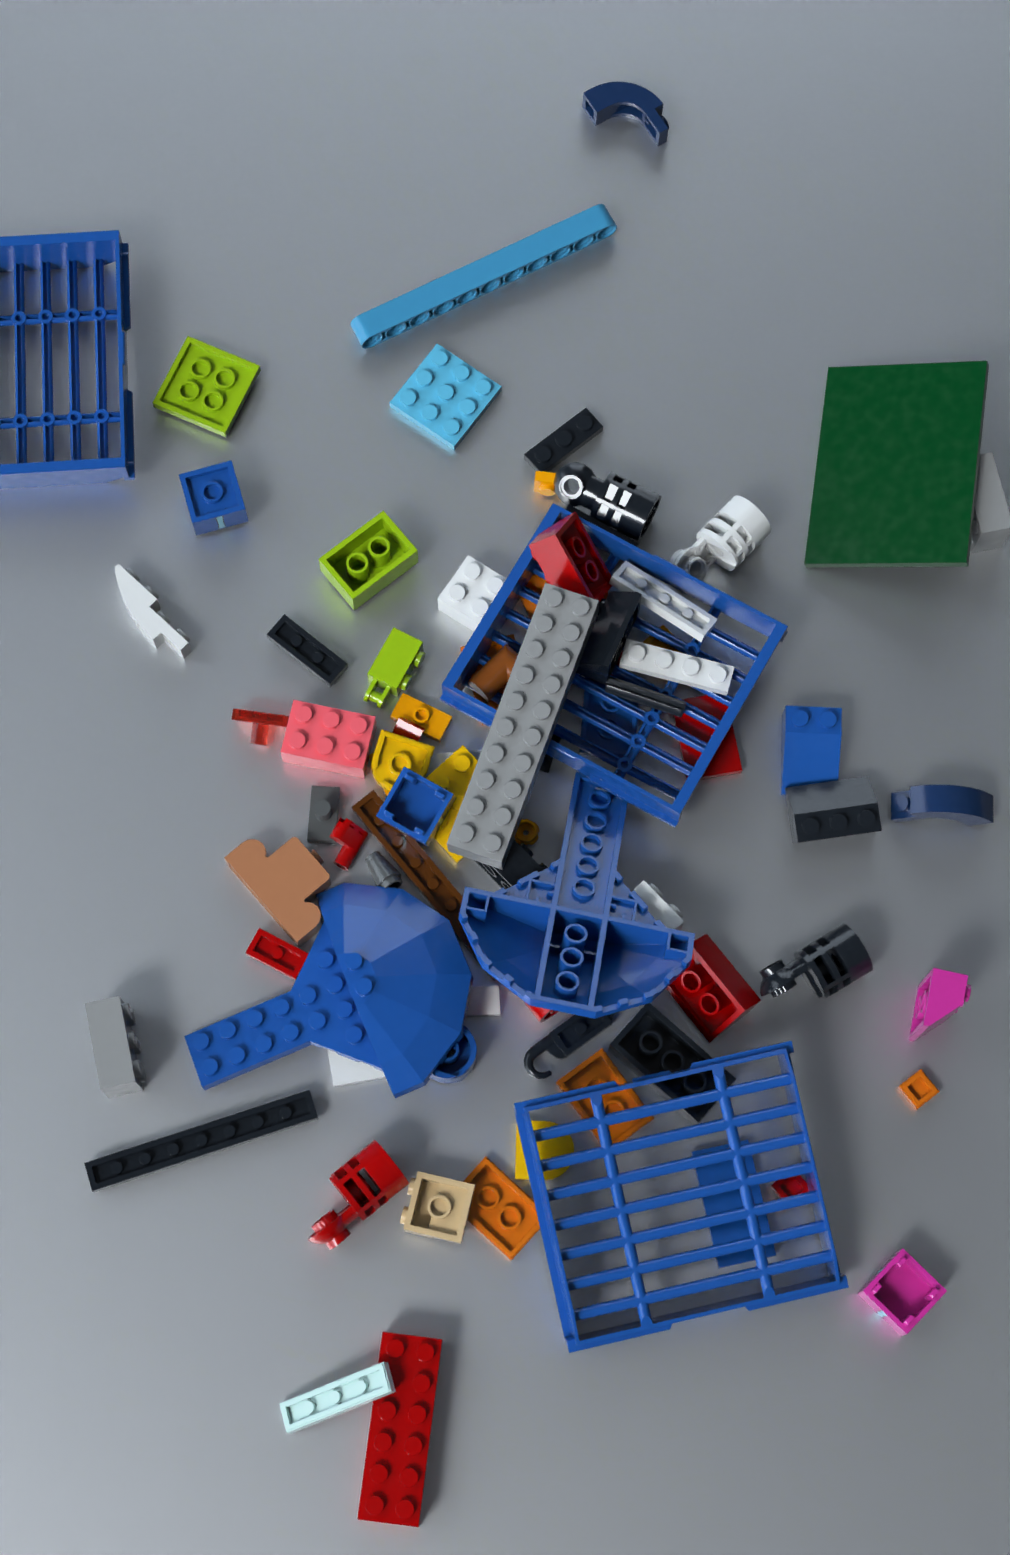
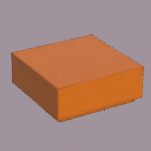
(918, 1089)

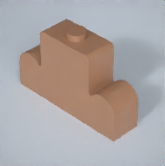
(284, 884)

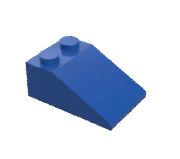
(810, 745)

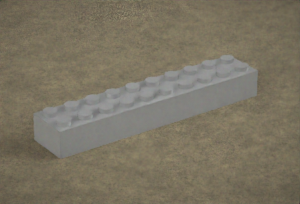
(523, 726)

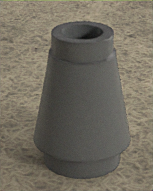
(383, 871)

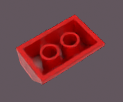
(571, 558)
(712, 990)

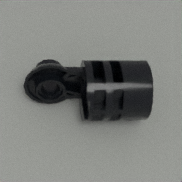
(613, 501)
(824, 964)

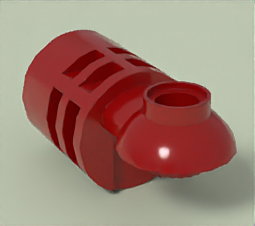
(362, 1200)

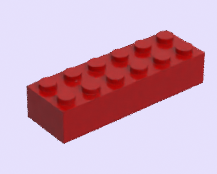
(401, 1432)

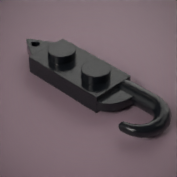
(566, 1040)

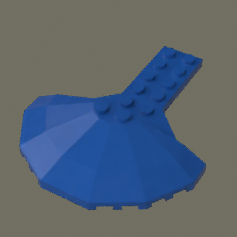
(574, 930)
(375, 988)

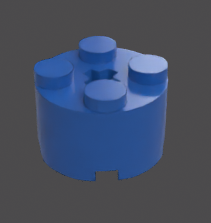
(459, 1065)

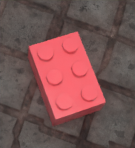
(328, 739)

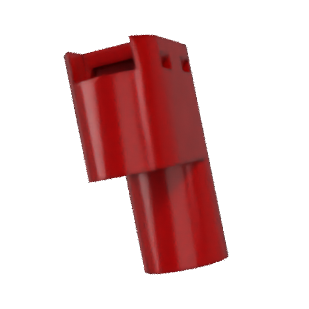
(351, 839)

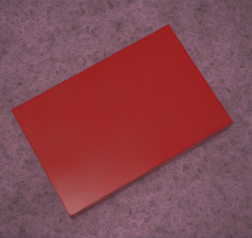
(726, 759)

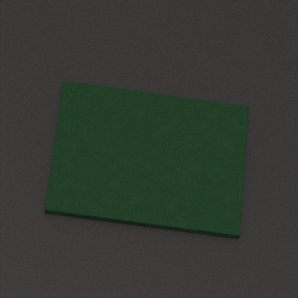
(897, 465)

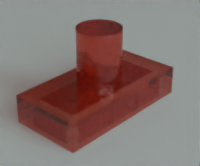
(260, 723)

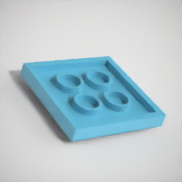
(445, 396)

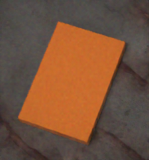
(600, 1070)
(501, 1209)

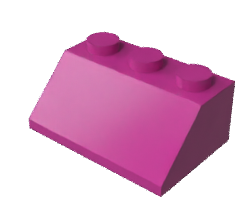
(937, 1000)

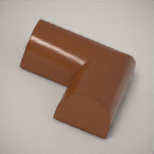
(494, 673)

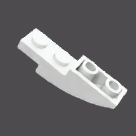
(146, 613)

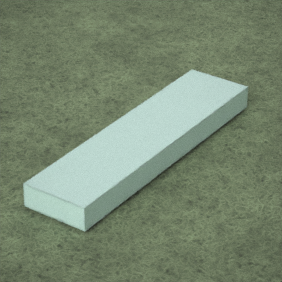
(337, 1397)

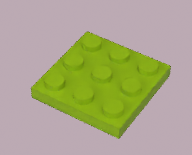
(206, 386)

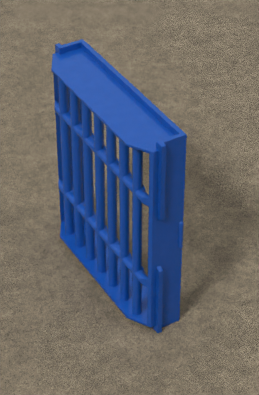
(69, 252)
(720, 602)
(621, 1209)

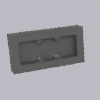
(323, 814)

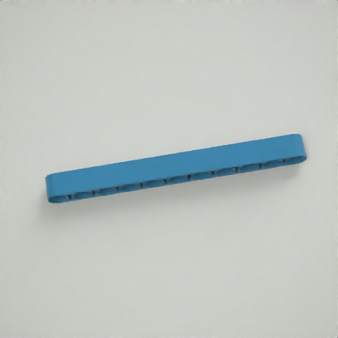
(483, 276)

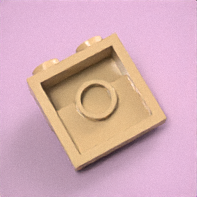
(437, 1207)

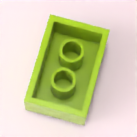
(368, 560)

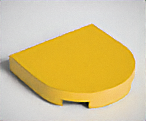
(396, 752)
(546, 1149)

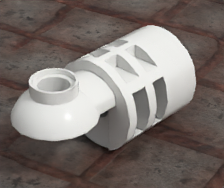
(725, 538)

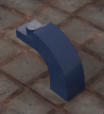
(627, 100)
(943, 801)

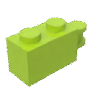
(393, 666)

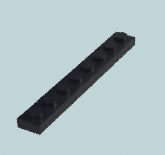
(201, 1141)

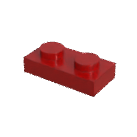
(277, 954)

